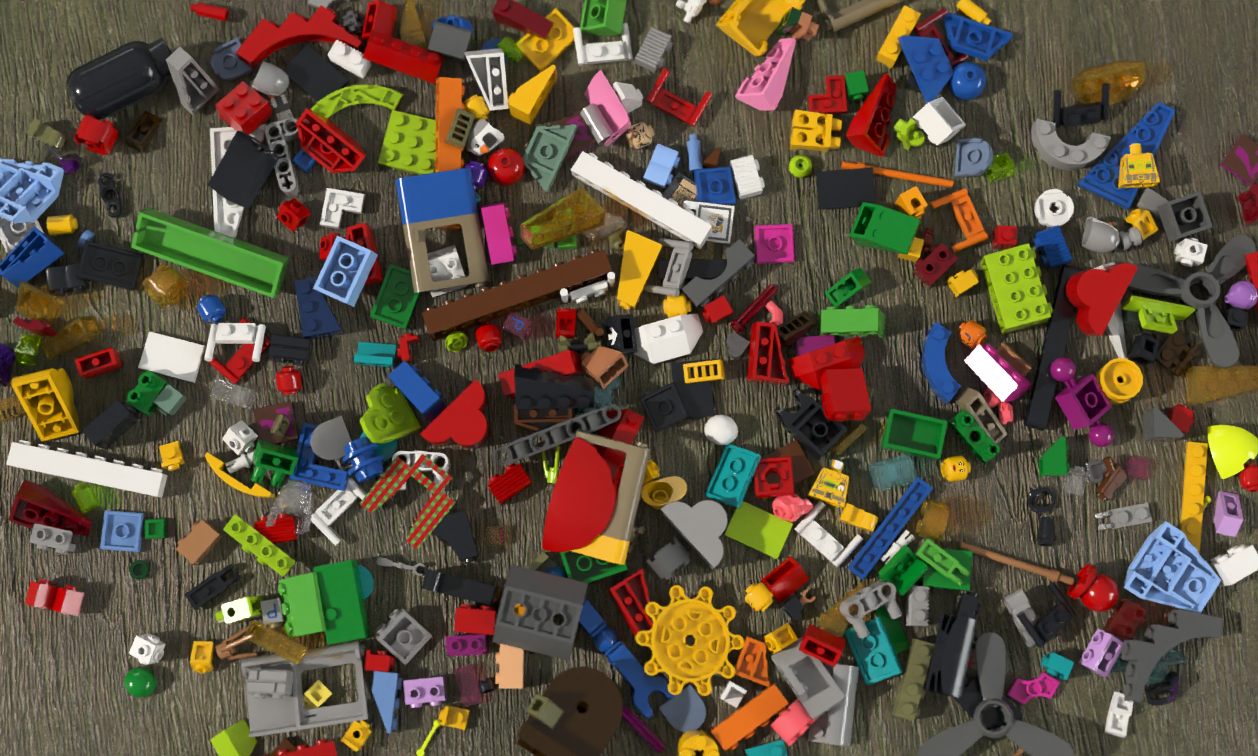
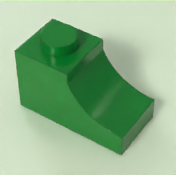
(848, 287)

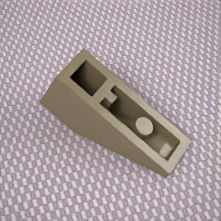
(974, 404)

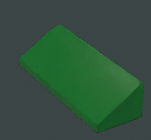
(893, 629)

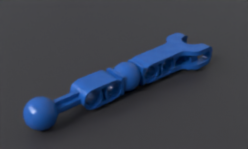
(620, 657)

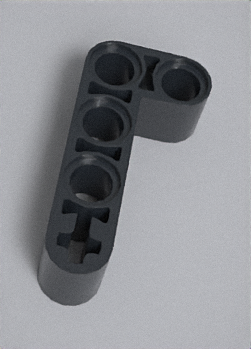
(461, 588)

